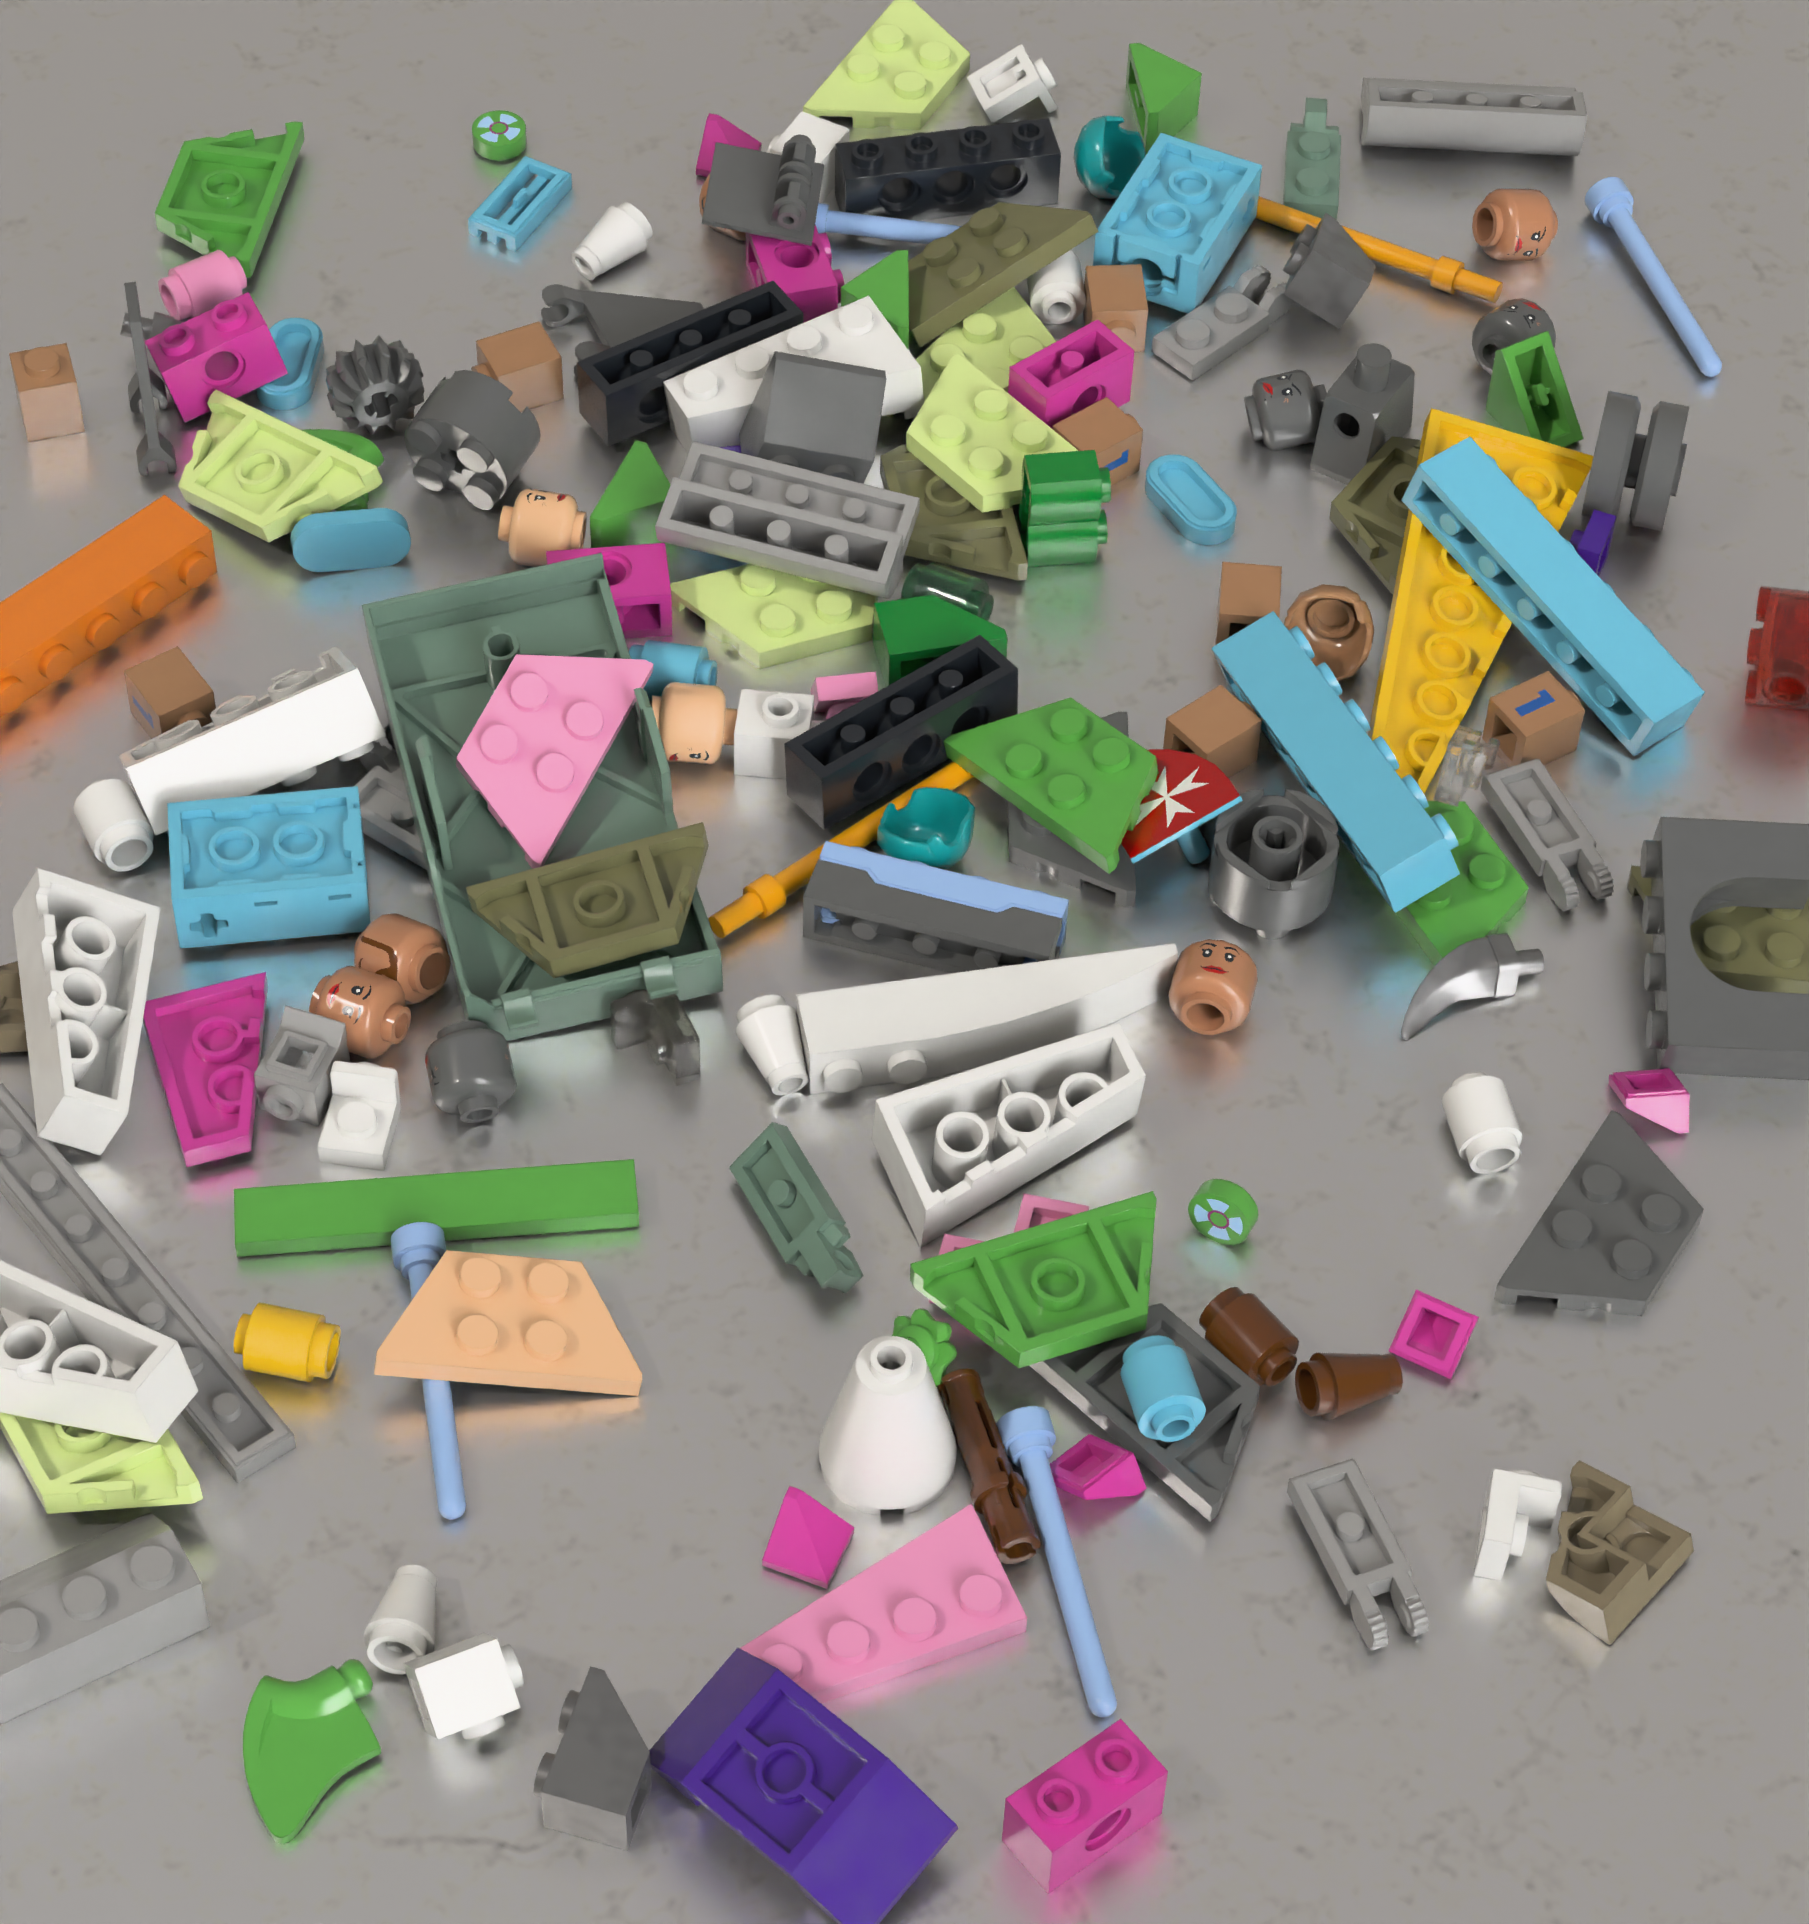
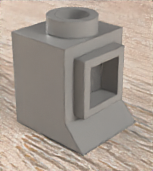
(297, 1066)

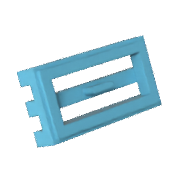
(529, 204)

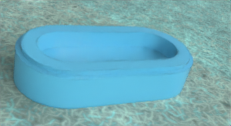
(302, 353)
(1190, 499)
(350, 540)

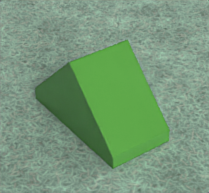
(1160, 93)
(888, 288)
(1531, 393)
(631, 502)

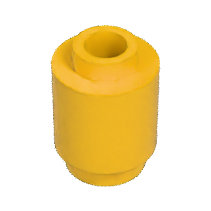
(287, 1342)

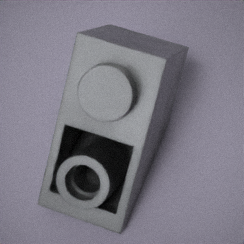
(1327, 271)
(600, 1770)

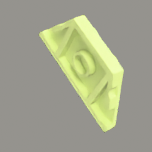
(894, 72)
(989, 339)
(978, 436)
(268, 472)
(776, 614)
(98, 1470)

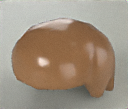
(1335, 627)

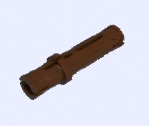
(996, 1488)

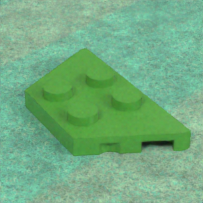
(228, 192)
(1063, 773)
(1472, 902)
(1050, 1283)

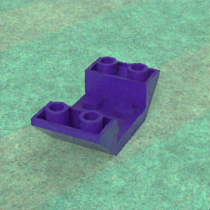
(802, 1790)

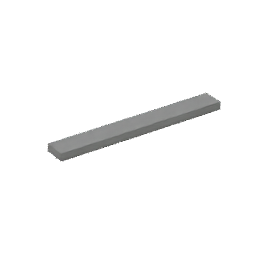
(120, 1277)

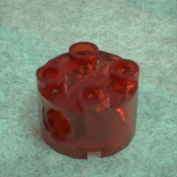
(1780, 651)

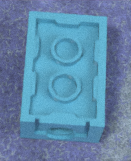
(1180, 219)
(268, 867)

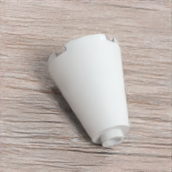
(888, 1432)

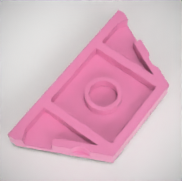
(546, 741)

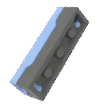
(928, 913)

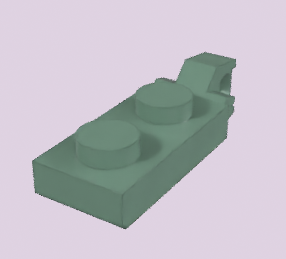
(1313, 163)
(796, 1208)

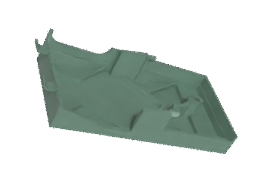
(436, 672)

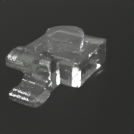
(1464, 764)

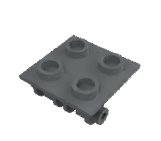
(765, 190)

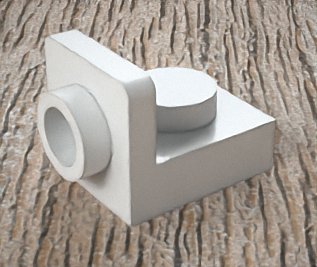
(1012, 83)
(360, 1115)
(1510, 1506)

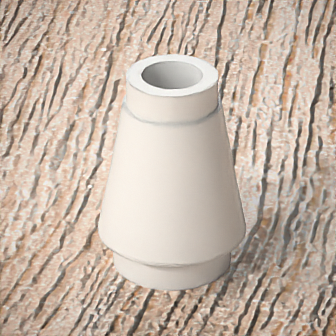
(614, 239)
(773, 1041)
(403, 1620)

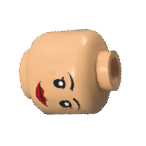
(541, 524)
(693, 722)

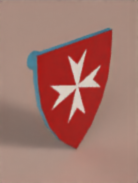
(1182, 798)

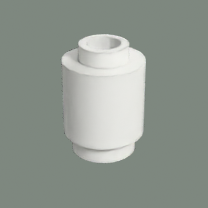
(1058, 290)
(114, 824)
(1482, 1122)

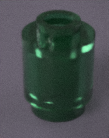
(950, 585)

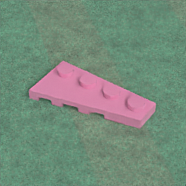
(900, 1614)

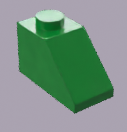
(923, 629)

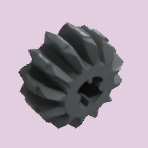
(375, 385)

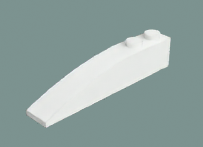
(970, 1017)

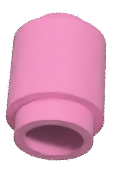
(201, 284)

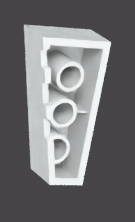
(716, 397)
(257, 741)
(83, 1002)
(1000, 1125)
(85, 1363)

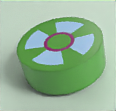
(499, 135)
(1223, 1211)

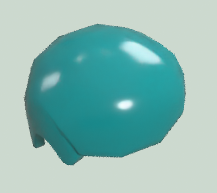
(1107, 156)
(930, 829)

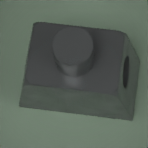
(1368, 395)

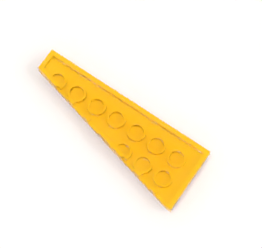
(1439, 618)

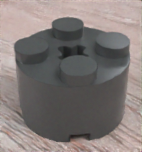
(471, 438)
(1274, 861)

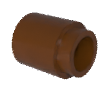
(1250, 1336)

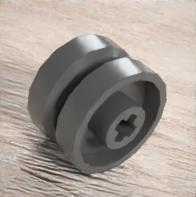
(1637, 461)

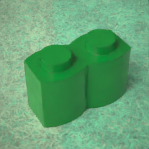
(1062, 507)

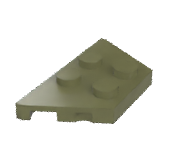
(986, 260)
(1372, 508)
(949, 526)
(598, 902)
(1749, 944)

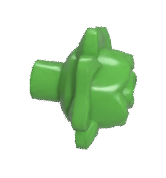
(930, 1337)

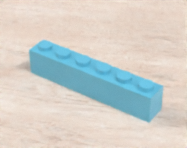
(1552, 596)
(1337, 761)

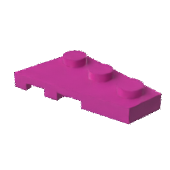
(206, 1060)

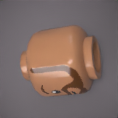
(406, 953)

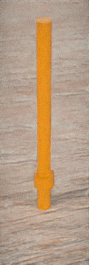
(1444, 273)
(769, 893)

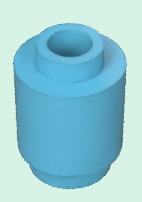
(675, 664)
(1161, 1389)

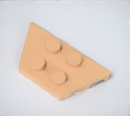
(510, 1326)

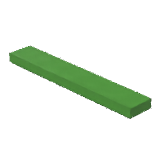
(459, 1202)

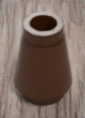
(1345, 1382)

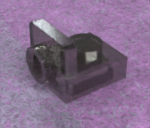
(663, 1027)

